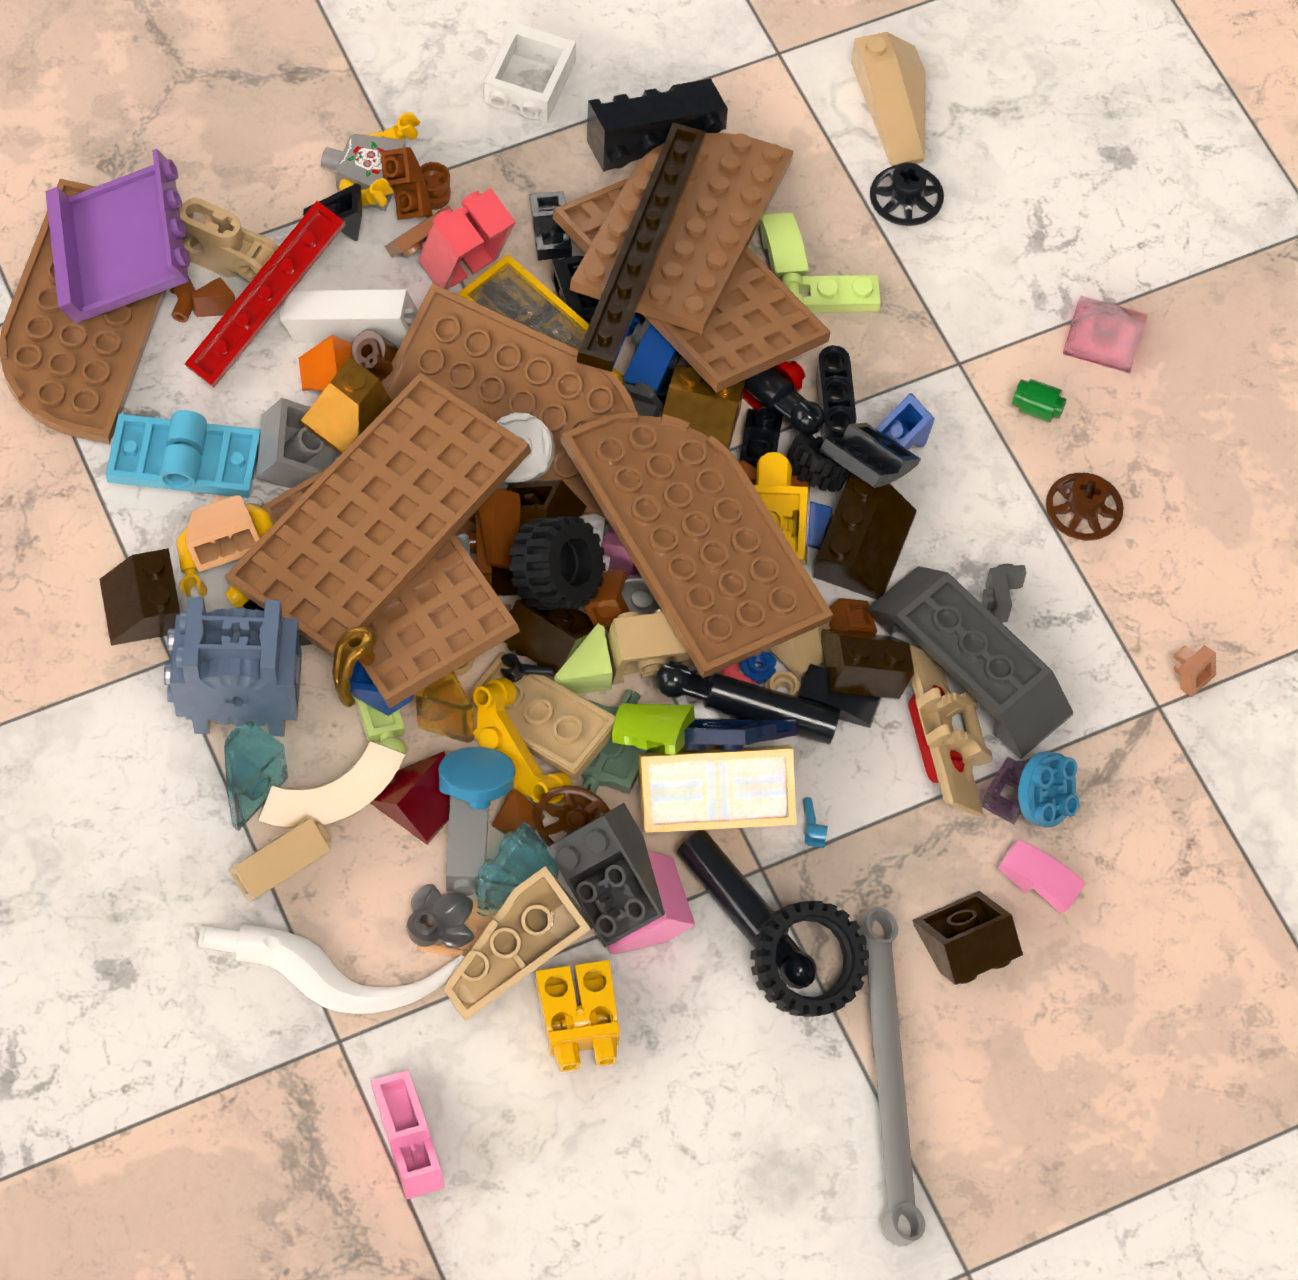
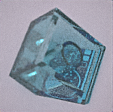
(252, 765)

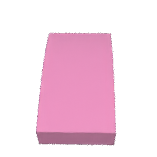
(1037, 870)

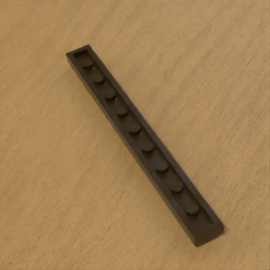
(641, 248)

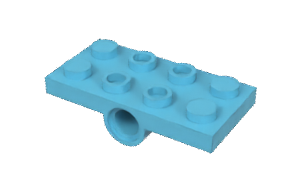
(183, 454)

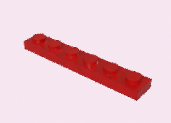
(265, 294)

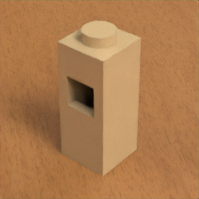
(280, 859)

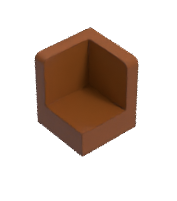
(609, 601)

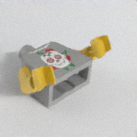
(362, 160)

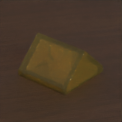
(446, 709)

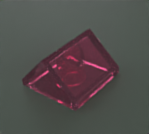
(1105, 334)

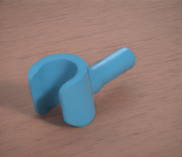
(815, 834)

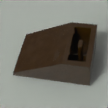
(537, 500)

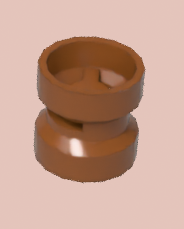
(438, 184)

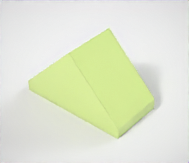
(588, 666)

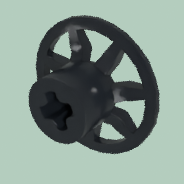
(907, 189)

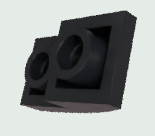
(760, 434)

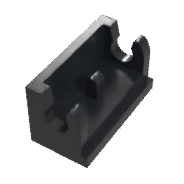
(561, 277)

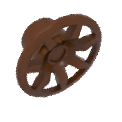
(1086, 502)
(578, 809)

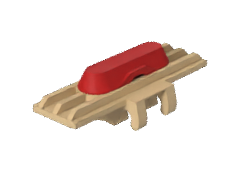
(946, 752)

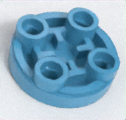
(476, 775)
(1048, 789)

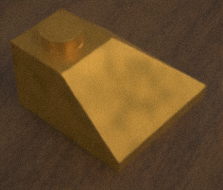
(346, 406)

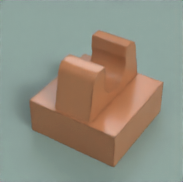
(1195, 668)

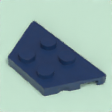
(734, 733)

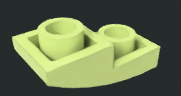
(784, 244)

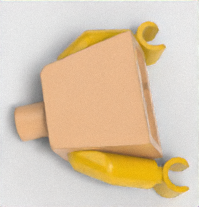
(218, 536)

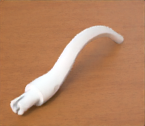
(314, 972)

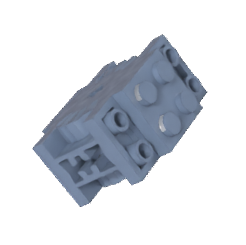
(234, 666)

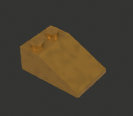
(697, 403)

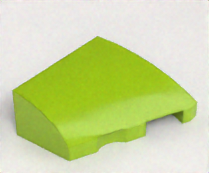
(652, 725)

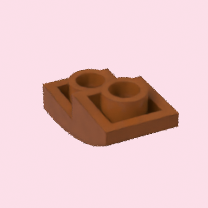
(410, 189)

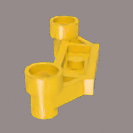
(499, 733)

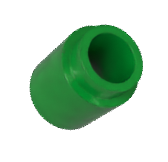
(1039, 400)

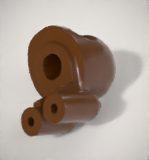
(374, 353)

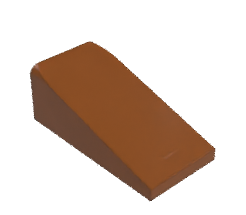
(499, 526)

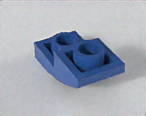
(651, 360)

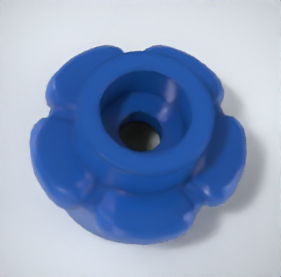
(760, 674)

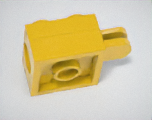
(785, 502)

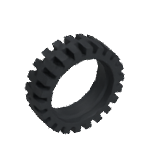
(851, 948)

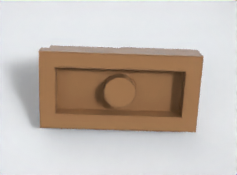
(410, 241)

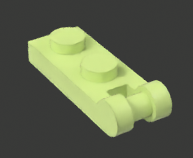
(836, 293)

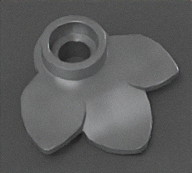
(443, 915)

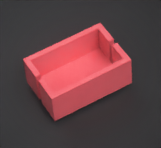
(467, 234)

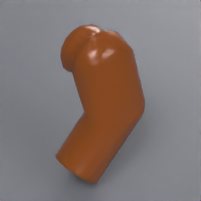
(184, 303)

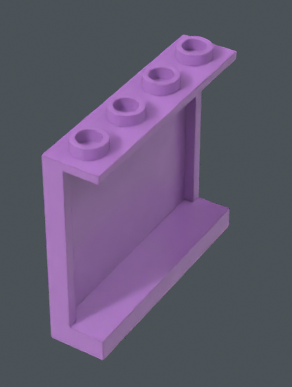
(118, 241)

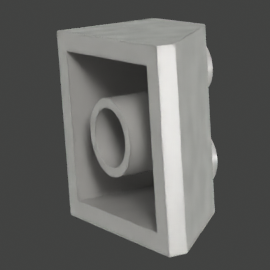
(288, 449)

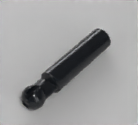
(780, 396)
(749, 700)
(743, 904)

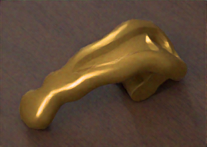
(351, 647)

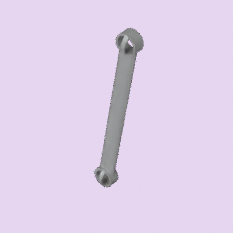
(890, 1079)

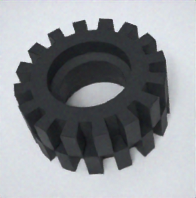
(815, 466)

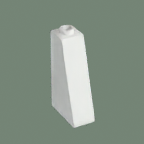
(347, 313)

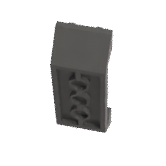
(977, 654)

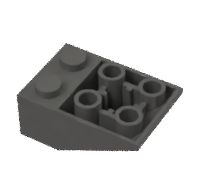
(610, 874)

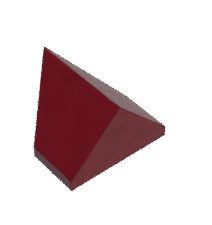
(415, 799)

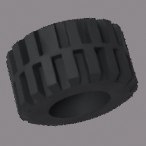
(557, 563)

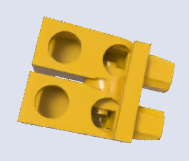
(581, 1026)

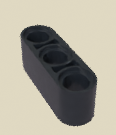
(838, 384)

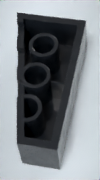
(635, 126)

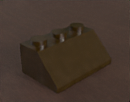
(865, 538)

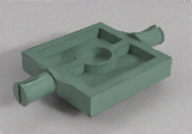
(616, 763)

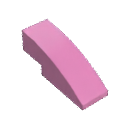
(408, 1134)

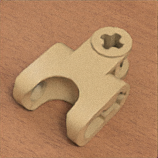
(226, 245)

